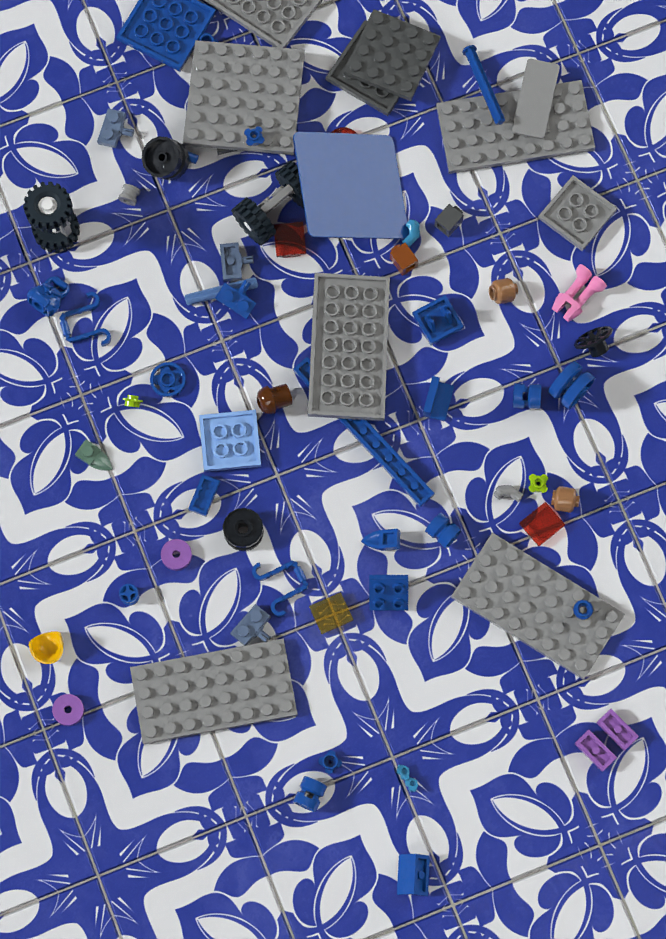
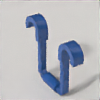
(65, 328)
(299, 573)

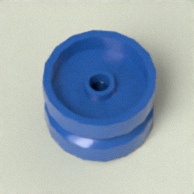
(571, 385)

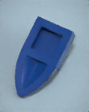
(383, 539)

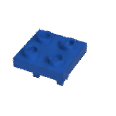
(438, 320)
(388, 592)

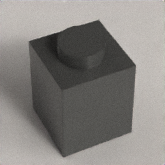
(449, 219)

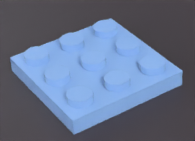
(230, 440)

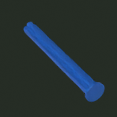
(484, 85)

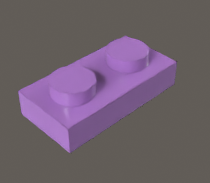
(617, 729)
(595, 750)

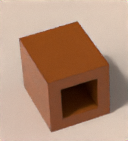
(403, 258)

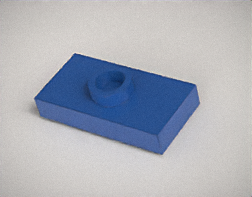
(204, 495)

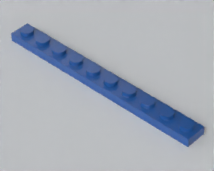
(379, 449)

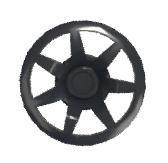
(596, 343)

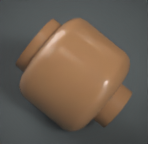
(503, 291)
(565, 499)

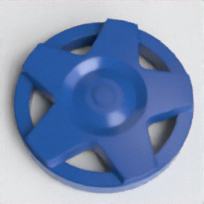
(167, 379)

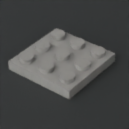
(577, 213)

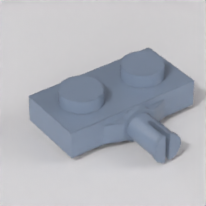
(113, 128)
(233, 261)
(252, 626)

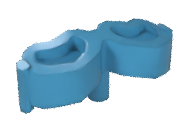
(411, 783)

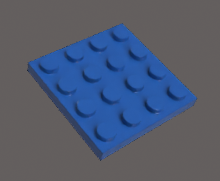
(166, 29)

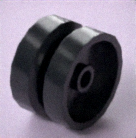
(165, 158)

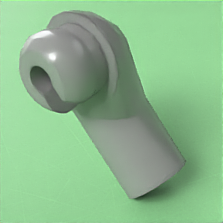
(508, 490)

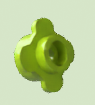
(132, 401)
(538, 488)

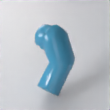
(414, 232)

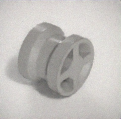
(129, 194)

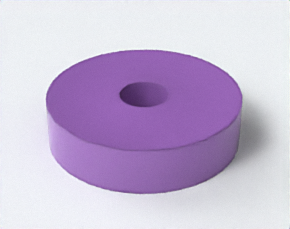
(170, 548)
(62, 703)

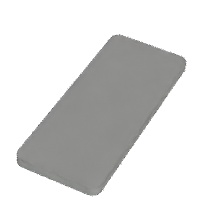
(535, 98)

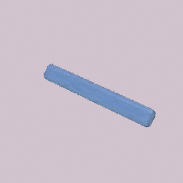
(211, 293)

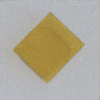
(331, 613)

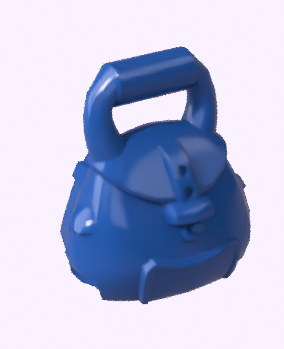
(46, 297)

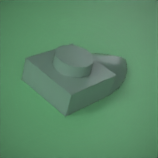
(93, 456)

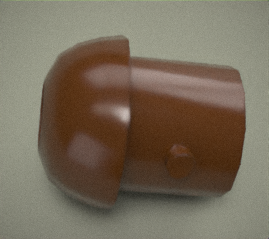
(274, 398)

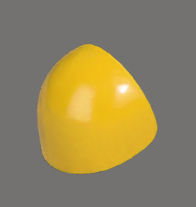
(47, 647)

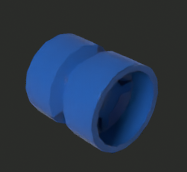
(534, 396)
(443, 530)
(313, 788)

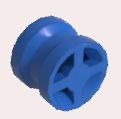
(128, 590)

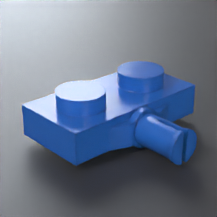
(236, 299)

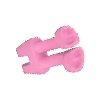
(583, 276)

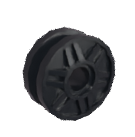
(237, 519)

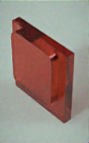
(290, 240)
(542, 524)

